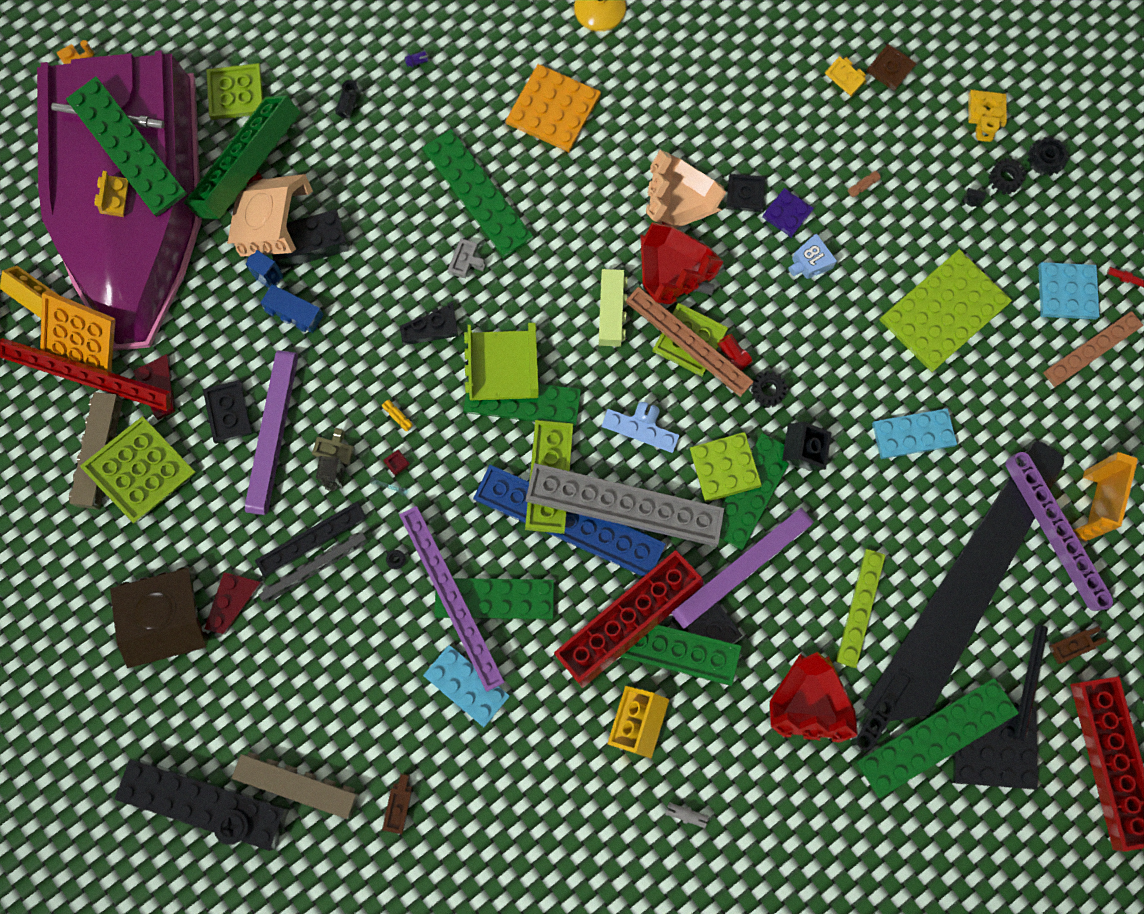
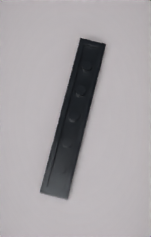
(311, 539)

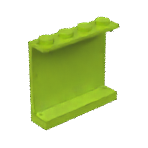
(501, 364)

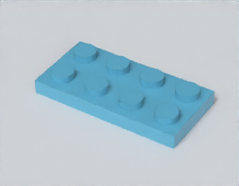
(914, 433)
(461, 684)

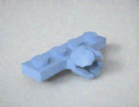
(641, 427)

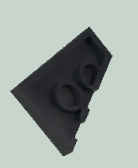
(434, 326)

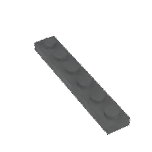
(306, 570)

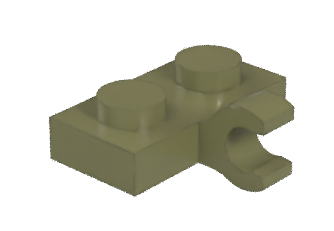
(334, 447)

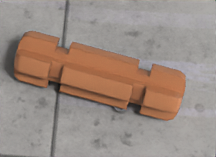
(864, 184)

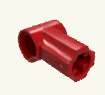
(734, 352)

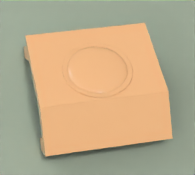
(262, 215)

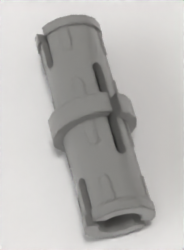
(687, 815)

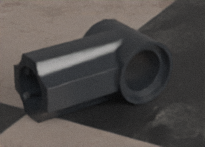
(347, 100)

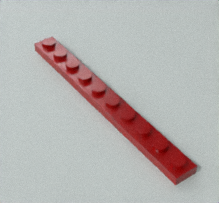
(85, 374)

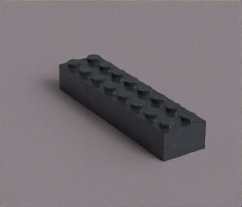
(199, 802)

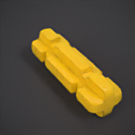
(397, 415)

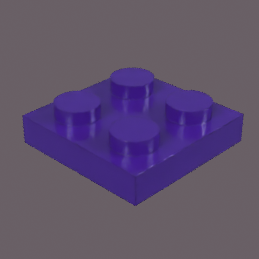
(787, 212)

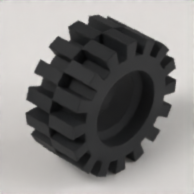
(1011, 168)
(765, 399)

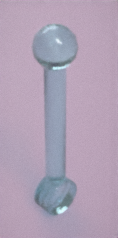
(403, 491)

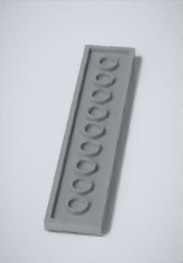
(625, 505)

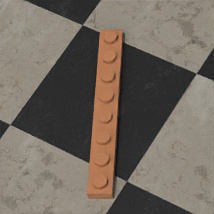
(689, 342)

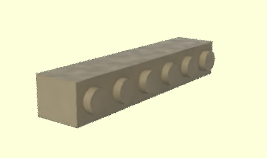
(99, 431)
(296, 786)

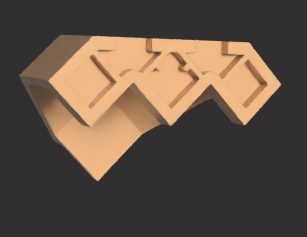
(681, 192)

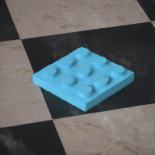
(1068, 290)

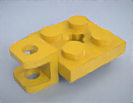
(986, 120)

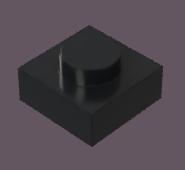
(973, 197)

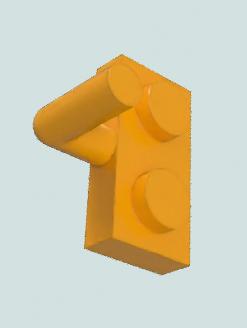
(70, 52)

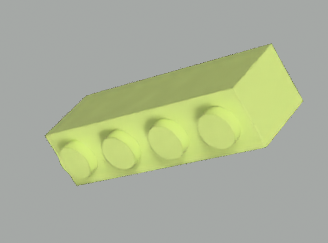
(611, 307)

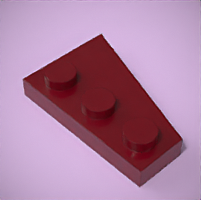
(159, 375)
(229, 601)

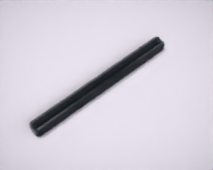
(1030, 682)

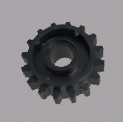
(1056, 156)

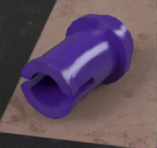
(414, 59)

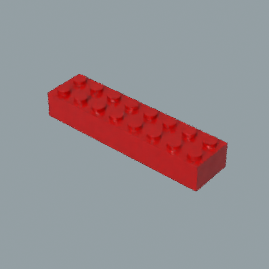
(629, 618)
(1113, 758)

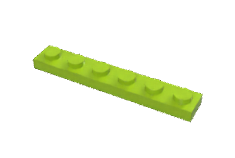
(860, 608)

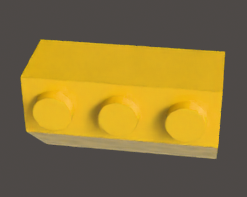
(638, 721)

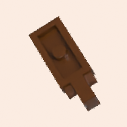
(398, 806)

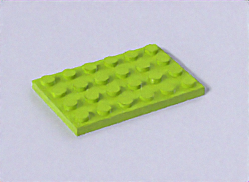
(945, 310)

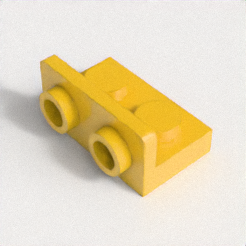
(846, 76)
(112, 195)

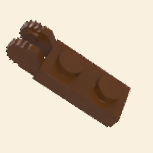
(1075, 645)

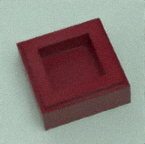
(396, 462)

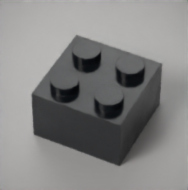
(806, 446)

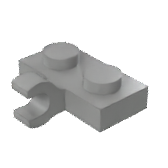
(464, 258)

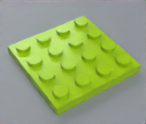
(137, 469)

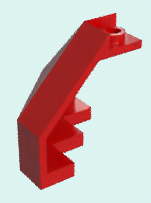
(674, 263)
(813, 702)

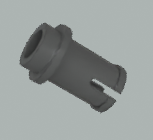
(705, 287)

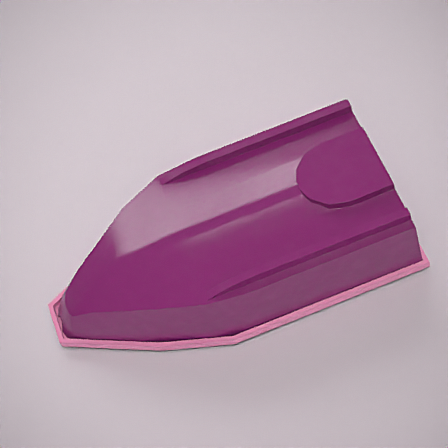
(116, 262)

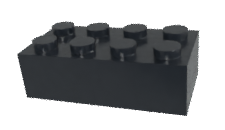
(313, 239)

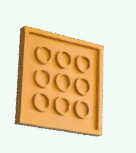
(553, 107)
(76, 331)

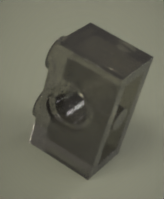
(330, 473)

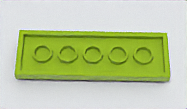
(552, 449)

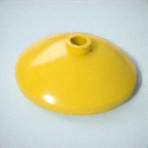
(600, 15)

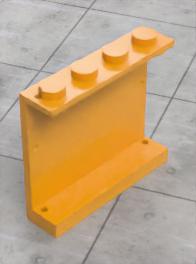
(1111, 496)

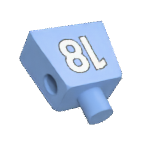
(812, 259)

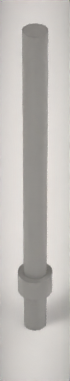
(142, 121)

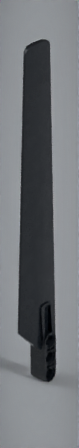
(947, 623)

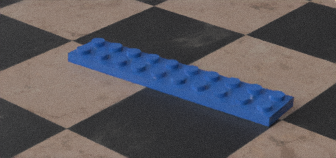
(599, 537)

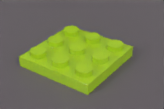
(234, 91)
(701, 325)
(725, 467)

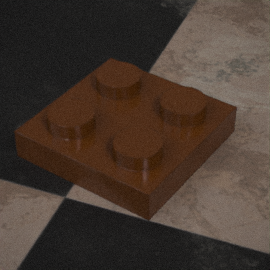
(891, 67)

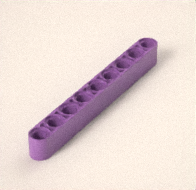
(271, 433)
(1067, 536)
(742, 568)

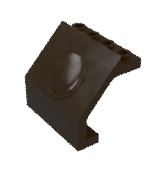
(157, 617)

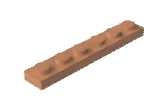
(1093, 349)

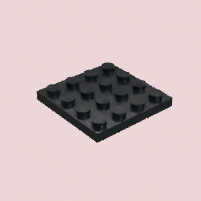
(1000, 757)

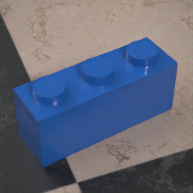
(291, 309)

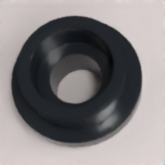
(395, 553)

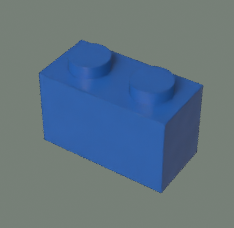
(264, 269)

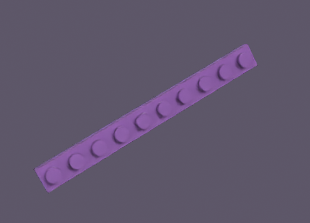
(452, 599)

